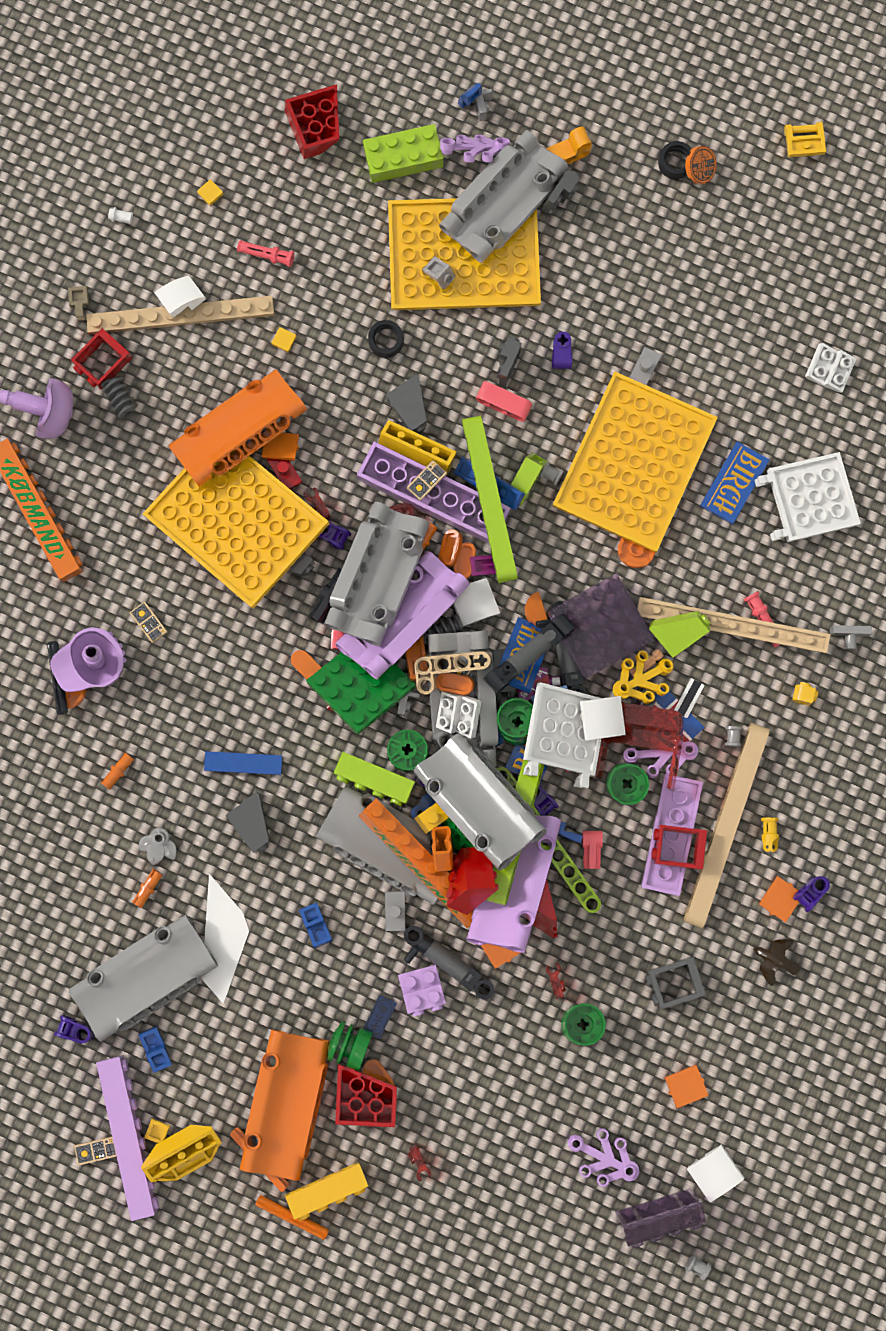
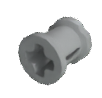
(551, 473)
(733, 736)
(698, 1267)

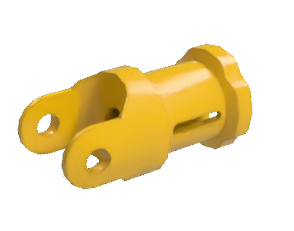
(770, 834)

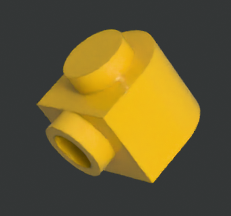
(804, 694)

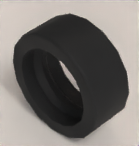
(664, 168)
(385, 324)

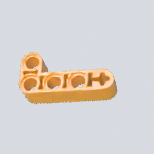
(573, 148)

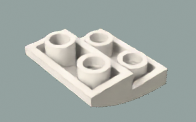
(179, 295)
(830, 367)
(476, 603)
(458, 714)
(602, 718)
(715, 1173)

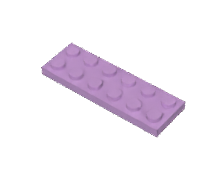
(677, 810)

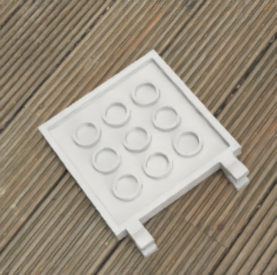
(811, 497)
(558, 734)

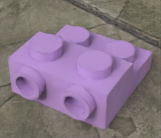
(422, 990)

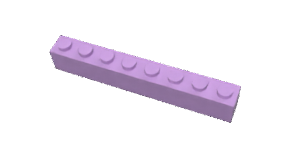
(126, 1136)

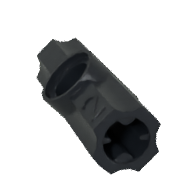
(322, 607)

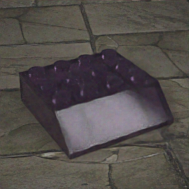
(605, 626)
(660, 1217)

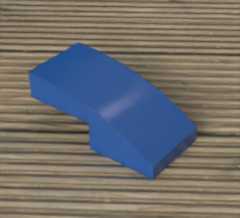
(470, 95)
(569, 835)
(315, 925)
(155, 1049)

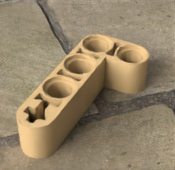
(454, 666)

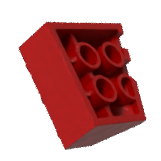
(314, 120)
(470, 880)
(545, 917)
(364, 1100)

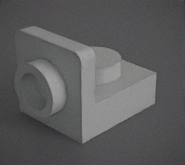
(482, 105)
(439, 272)
(404, 704)

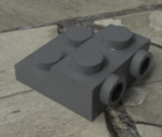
(564, 190)
(508, 355)

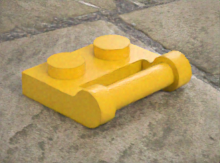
(805, 145)

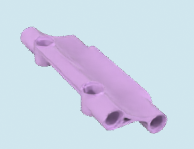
(421, 607)
(500, 923)

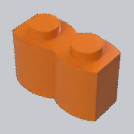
(442, 848)

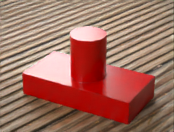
(285, 472)

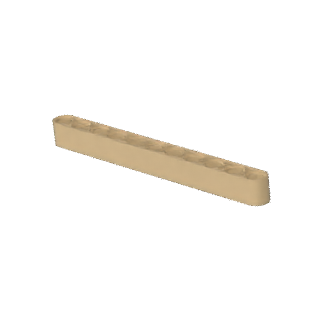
(726, 825)

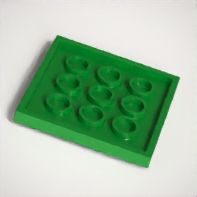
(356, 694)

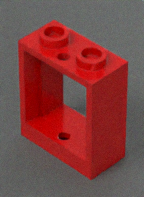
(89, 349)
(699, 851)

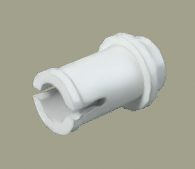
(121, 216)

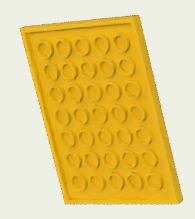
(503, 280)
(635, 461)
(238, 526)

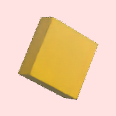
(210, 192)
(284, 339)
(157, 1131)

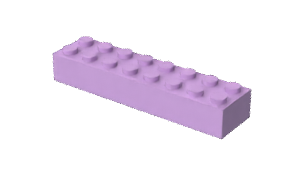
(446, 501)

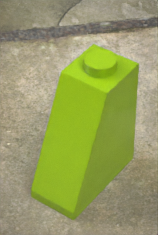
(528, 474)
(680, 631)

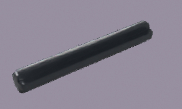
(59, 693)

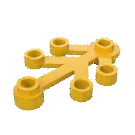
(641, 679)

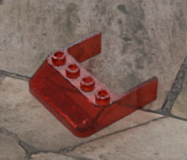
(648, 729)

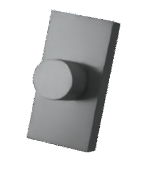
(645, 366)
(850, 634)
(395, 911)

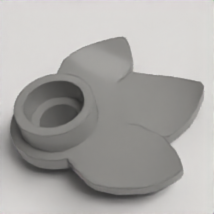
(156, 848)

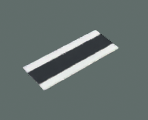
(689, 697)

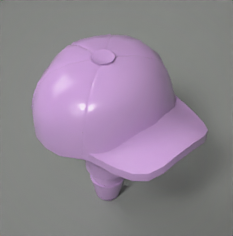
(54, 408)
(88, 661)

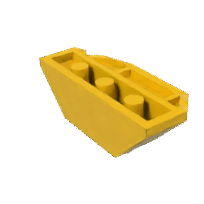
(181, 1153)

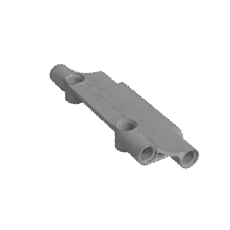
(503, 196)
(376, 574)
(487, 727)
(479, 801)
(361, 846)
(143, 978)

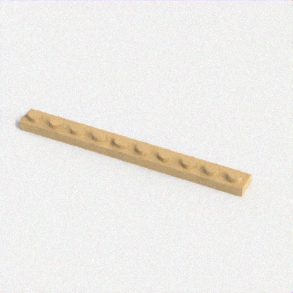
(160, 317)
(741, 626)

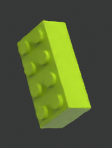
(403, 153)
(372, 777)

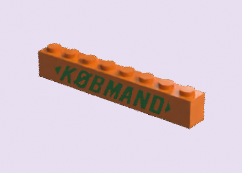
(37, 513)
(410, 853)

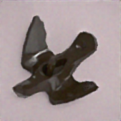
(775, 959)

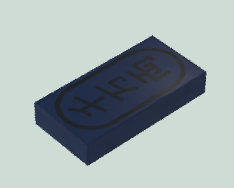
(380, 1016)

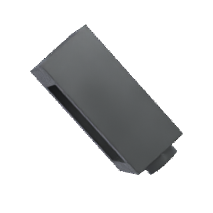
(694, 977)

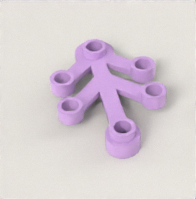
(475, 146)
(664, 757)
(606, 1159)

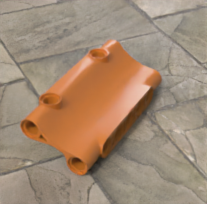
(233, 424)
(285, 1105)

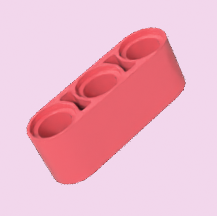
(504, 401)

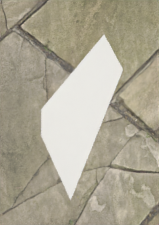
(224, 938)

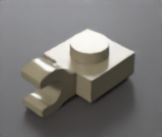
(78, 299)

